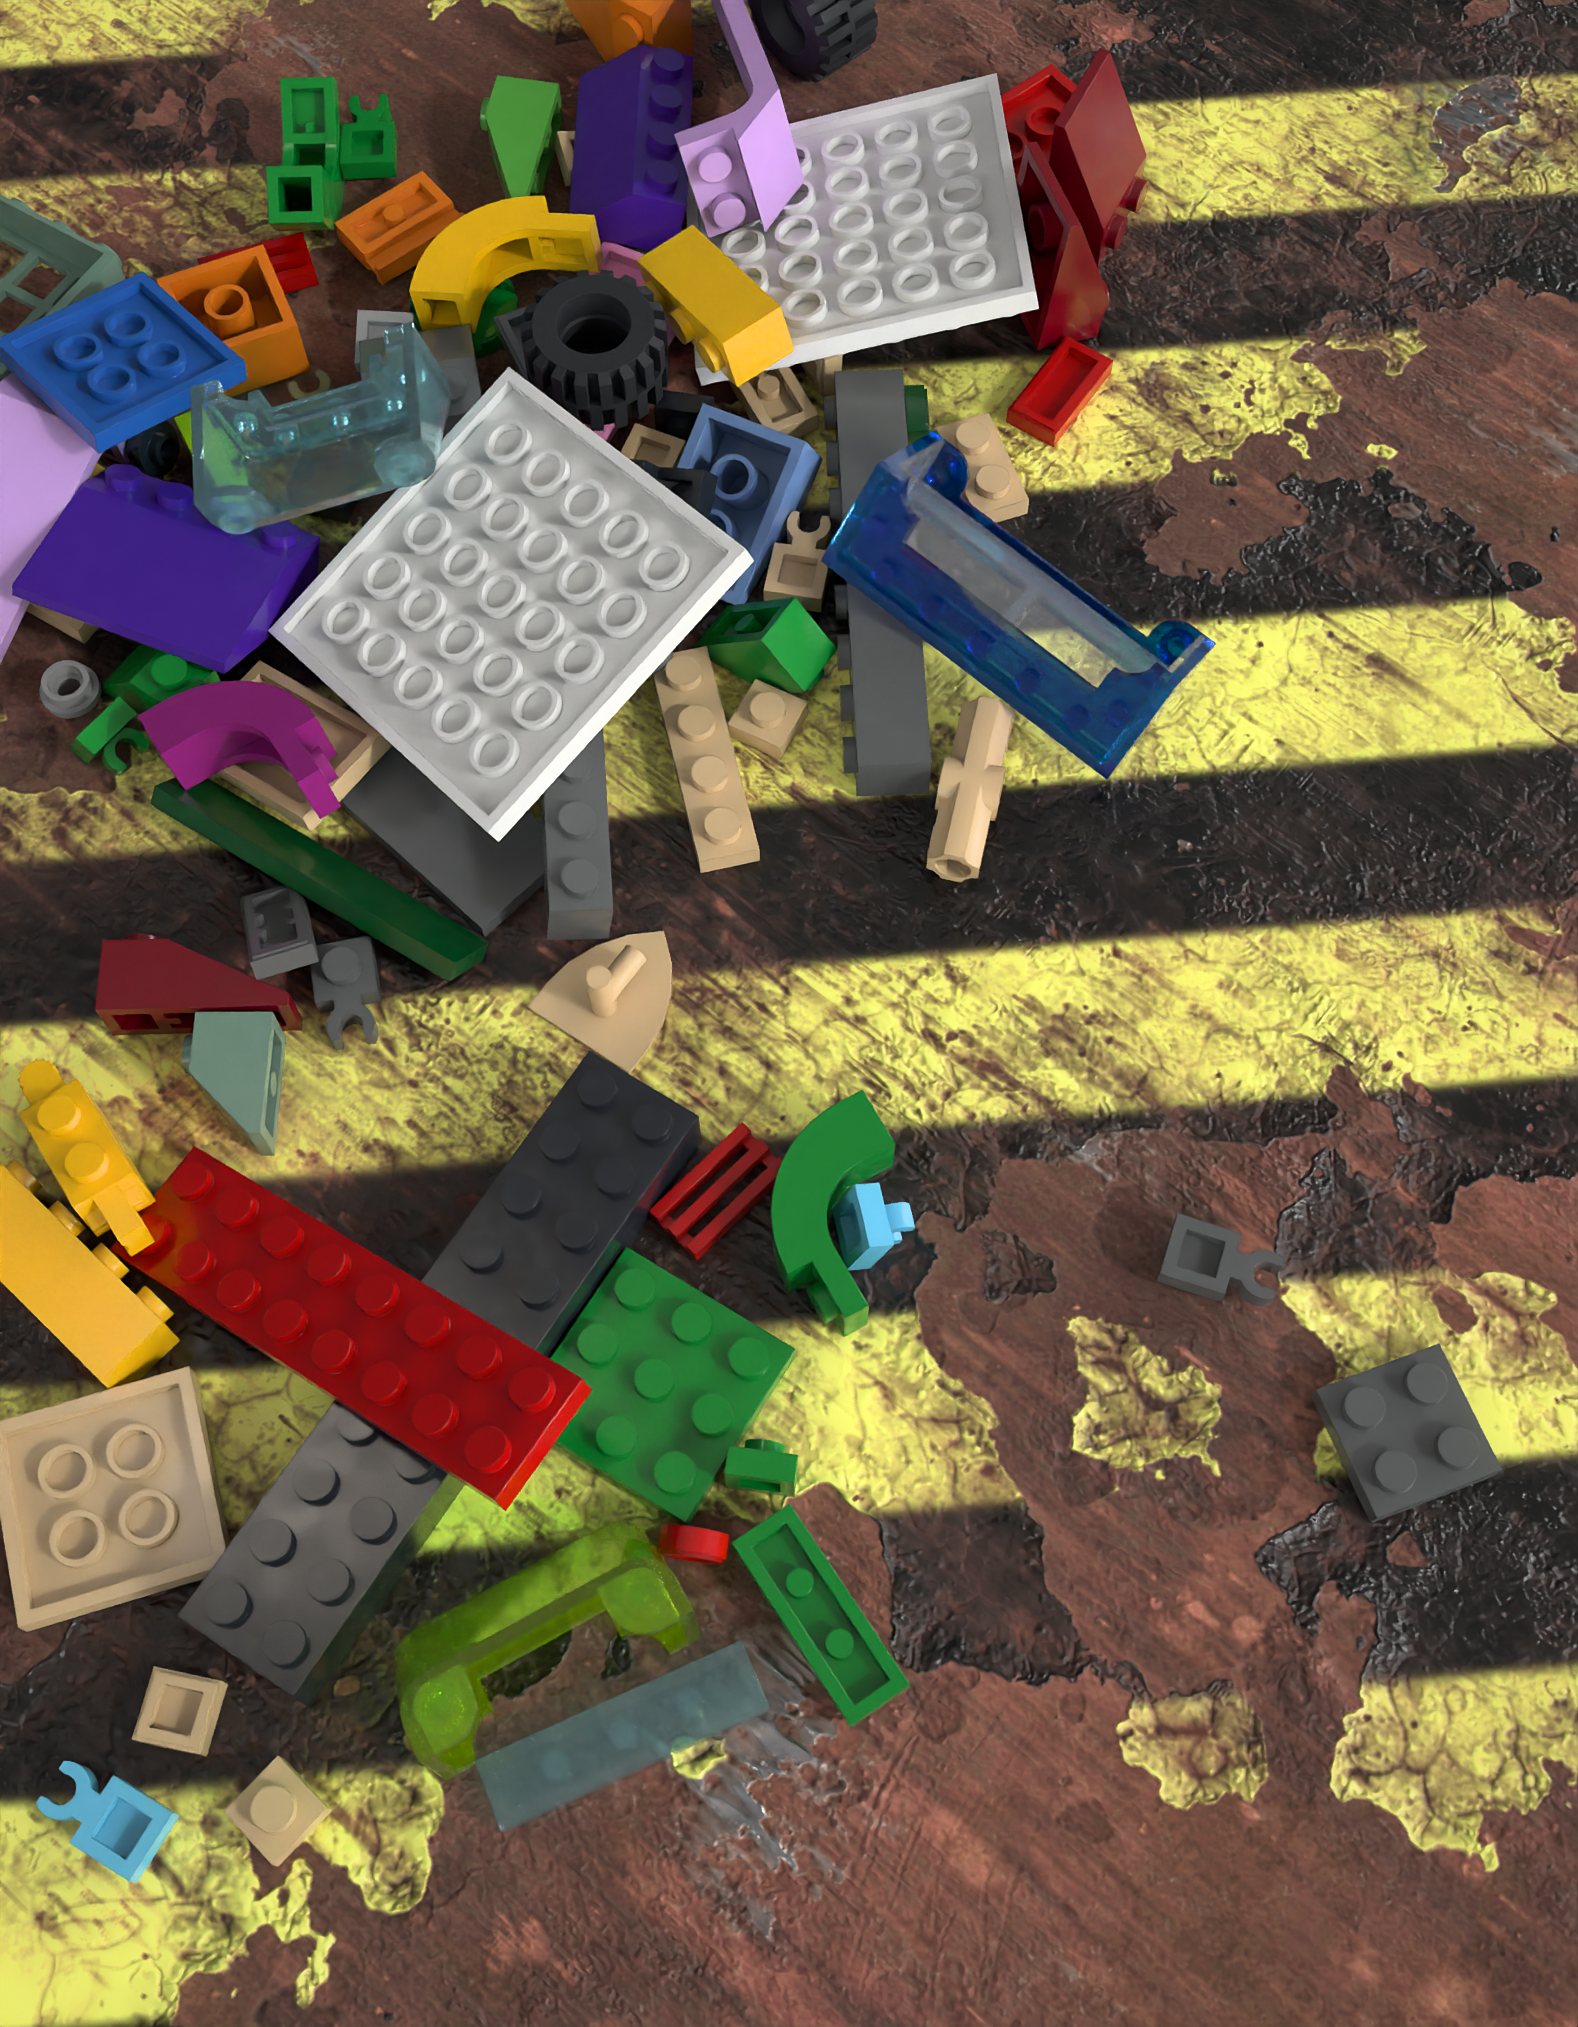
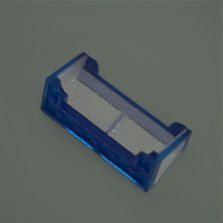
(1007, 609)

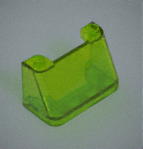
(446, 1657)

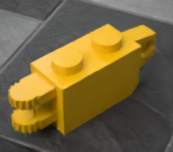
(85, 1155)

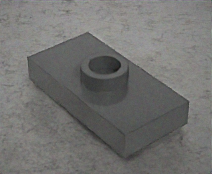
(278, 931)

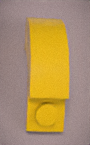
(492, 246)

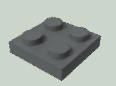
(1405, 1433)

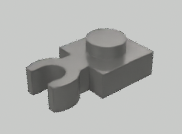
(344, 983)
(1206, 1261)

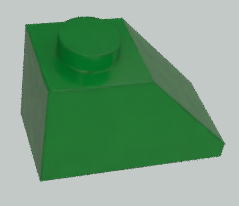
(770, 643)
(154, 676)

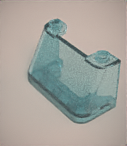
(321, 450)

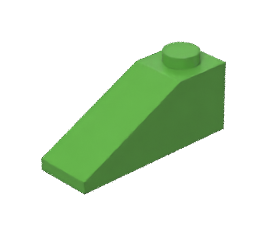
(522, 132)

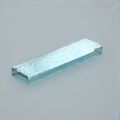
(621, 1736)

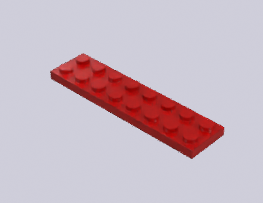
(357, 1327)

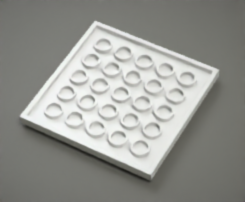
(897, 225)
(509, 601)

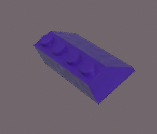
(626, 146)

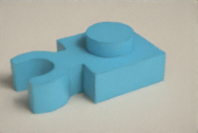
(117, 1826)

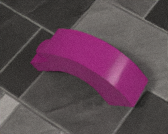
(239, 724)

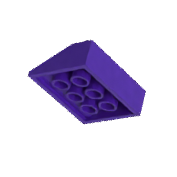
(158, 572)

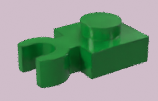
(369, 142)

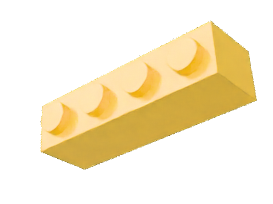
(77, 1289)

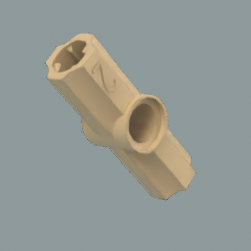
(970, 789)

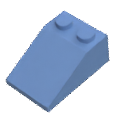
(757, 487)

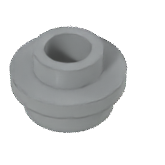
(61, 679)

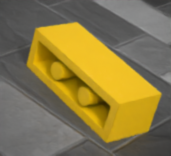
(716, 306)

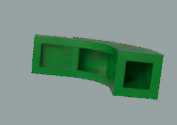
(309, 184)
(819, 1168)

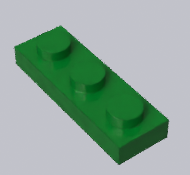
(820, 1616)

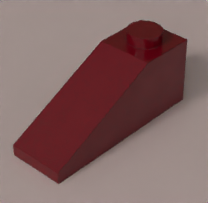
(159, 985)

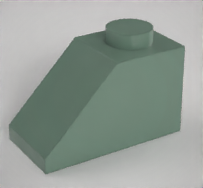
(240, 1070)

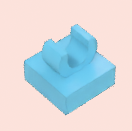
(868, 1226)

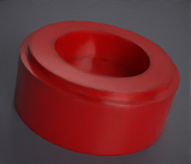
(693, 1544)

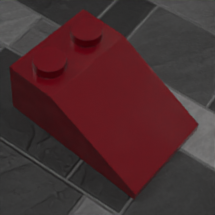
(1099, 156)
(1062, 264)

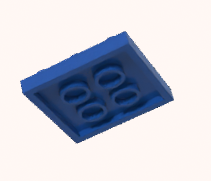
(119, 360)

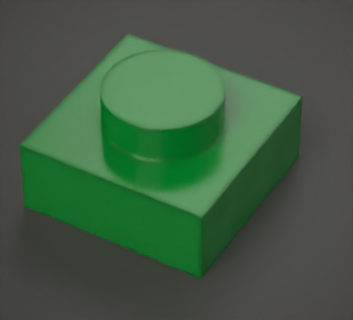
(762, 1468)

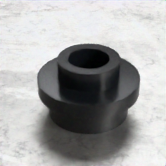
(154, 449)

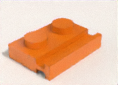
(397, 226)

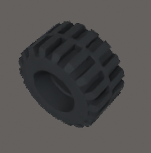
(815, 35)
(597, 314)

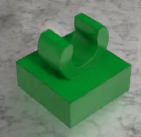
(106, 732)

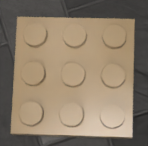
(109, 1499)

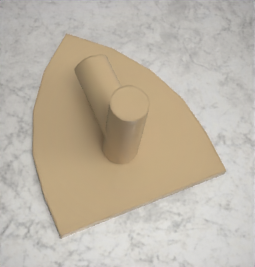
(612, 997)

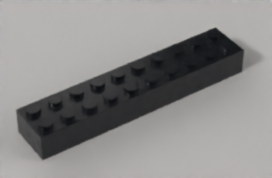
(527, 1260)

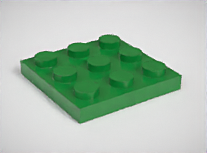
(668, 1384)

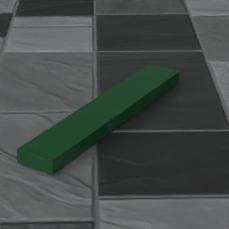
(322, 876)

